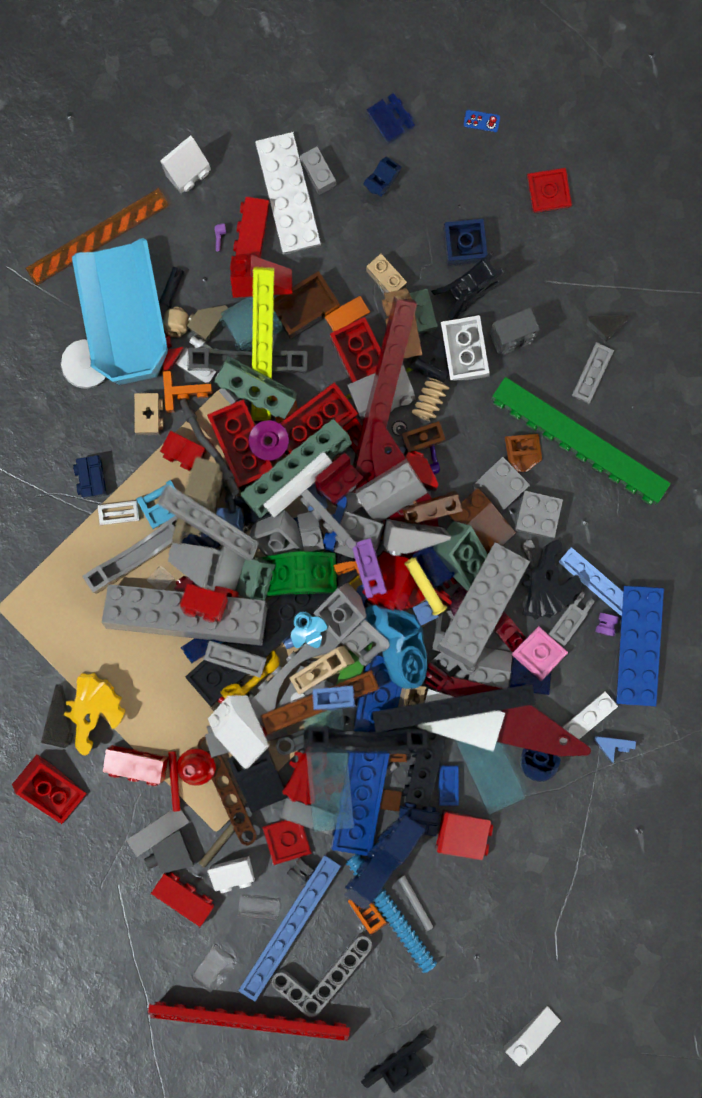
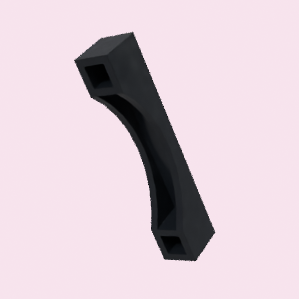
(384, 742)

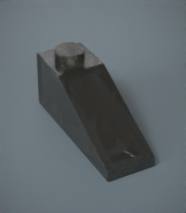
(57, 726)

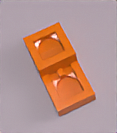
(347, 314)
(346, 567)

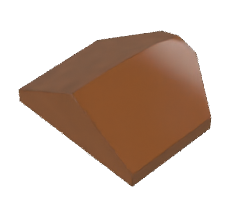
(523, 451)

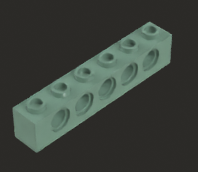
(337, 442)

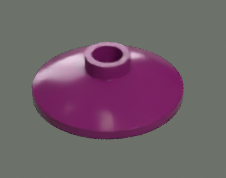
(279, 440)

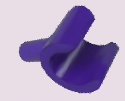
(435, 466)

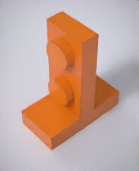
(182, 392)

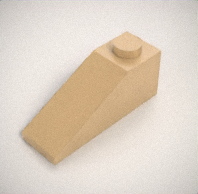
(322, 669)

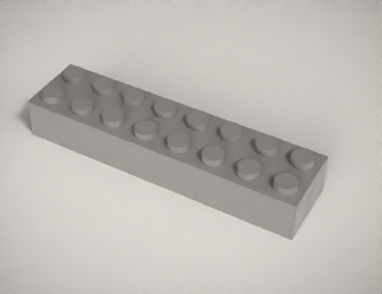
(160, 613)

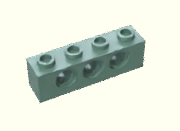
(268, 387)

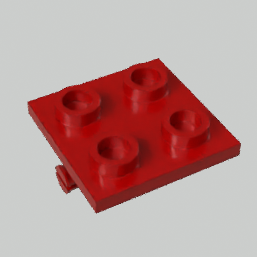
(417, 596)

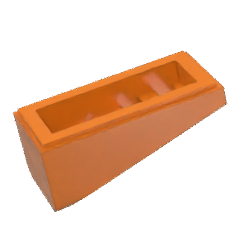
(371, 929)

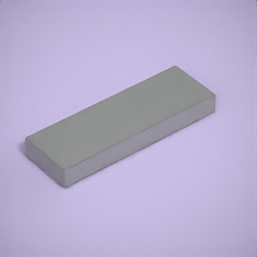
(592, 373)
(235, 658)

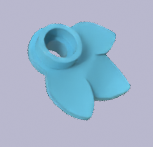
(310, 632)

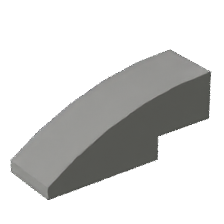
(157, 831)

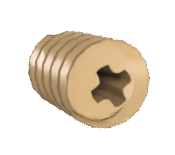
(430, 399)

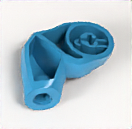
(407, 652)

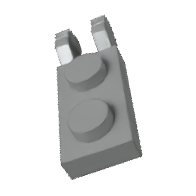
(570, 620)

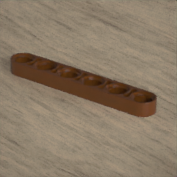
(231, 809)

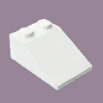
(185, 165)
(239, 729)

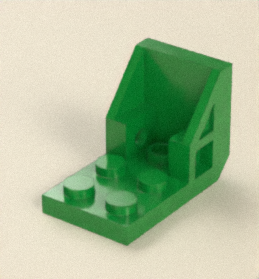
(302, 573)

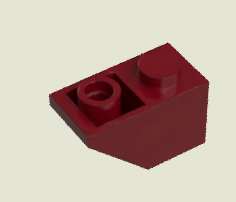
(509, 632)

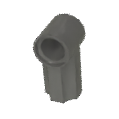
(296, 741)

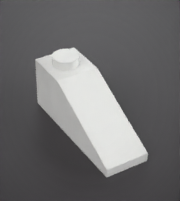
(531, 1036)

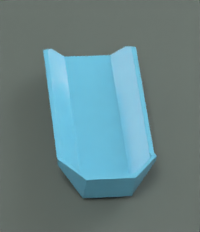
(121, 312)

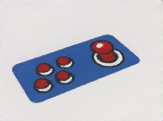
(481, 120)

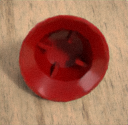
(196, 767)

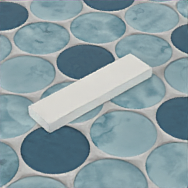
(297, 485)

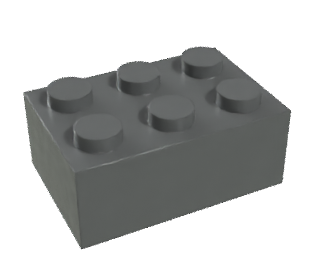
(514, 331)

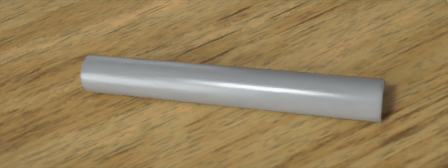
(415, 902)

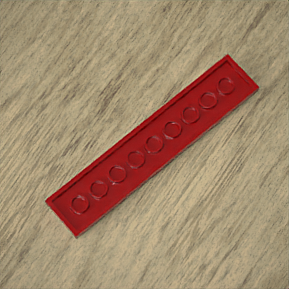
(240, 1020)

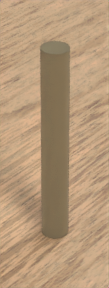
(218, 844)

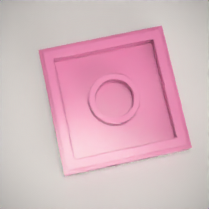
(539, 653)

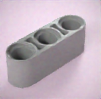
(299, 814)

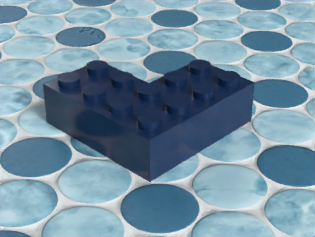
(384, 857)

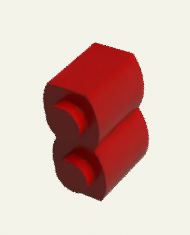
(182, 450)

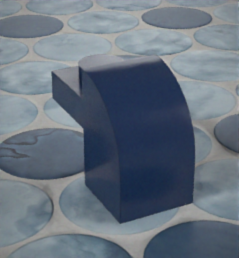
(382, 176)

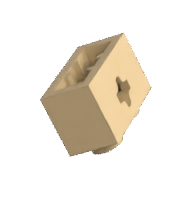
(385, 275)
(144, 403)

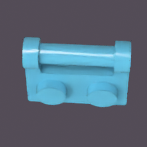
(157, 514)

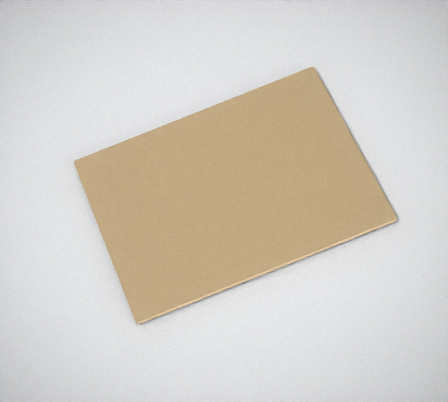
(146, 669)

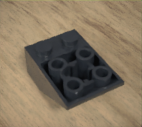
(259, 782)

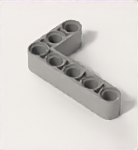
(327, 980)

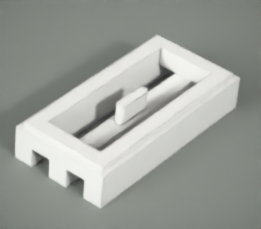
(135, 511)

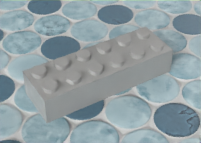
(483, 605)

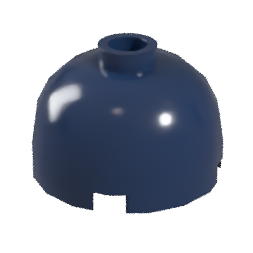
(539, 765)

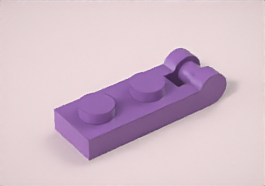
(368, 567)

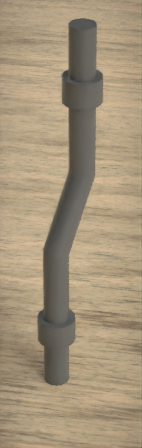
(191, 417)

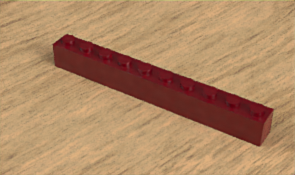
(384, 382)

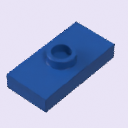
(448, 785)

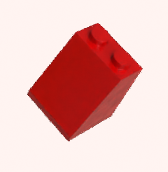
(463, 835)

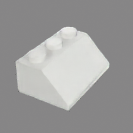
(465, 348)

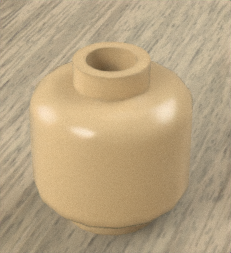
(175, 322)

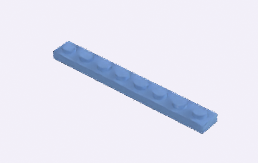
(289, 928)

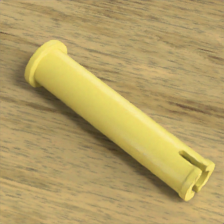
(425, 586)

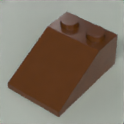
(484, 520)

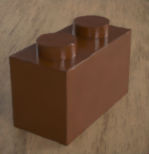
(423, 437)

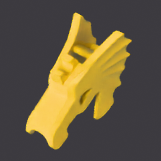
(93, 697)

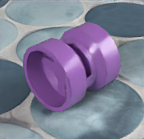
(607, 624)

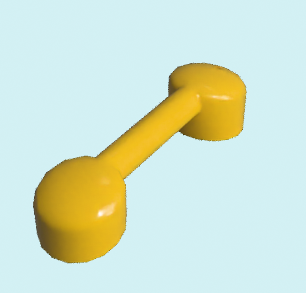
(271, 664)

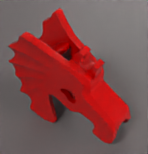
(298, 785)

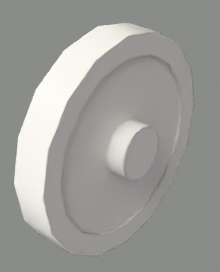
(76, 366)

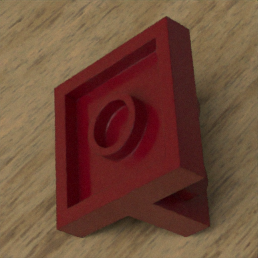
(338, 479)

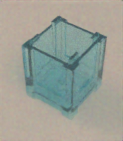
(240, 323)

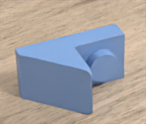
(333, 698)
(608, 745)

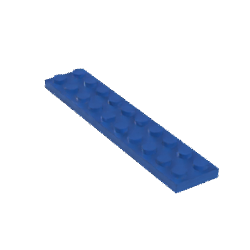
(367, 770)

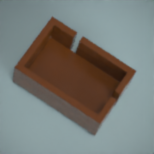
(305, 304)

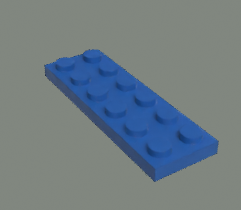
(639, 645)

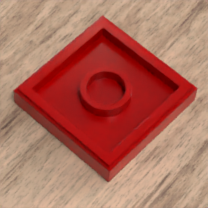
(549, 190)
(286, 841)

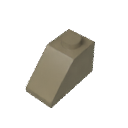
(206, 321)

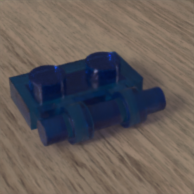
(385, 120)

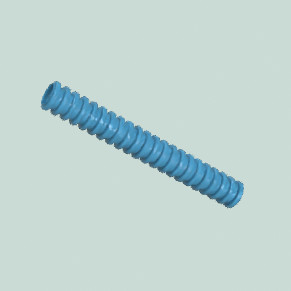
(398, 923)

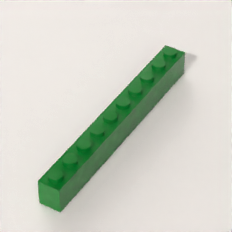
(580, 441)

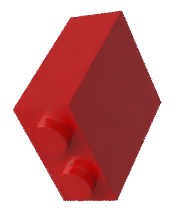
(397, 580)

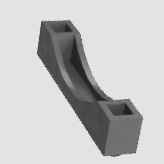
(212, 359)

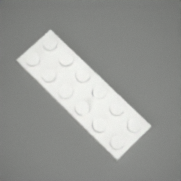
(288, 193)

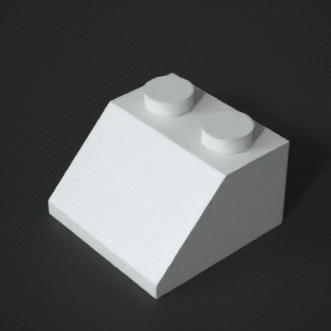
(231, 874)

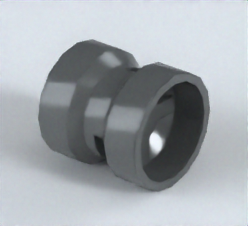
(300, 871)

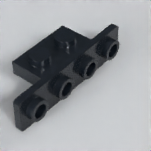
(401, 1068)

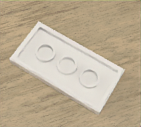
(477, 729)

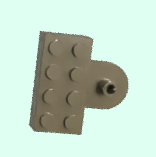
(203, 488)

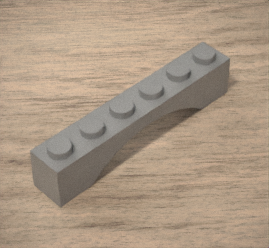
(131, 558)
(266, 698)

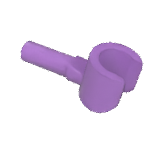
(220, 229)

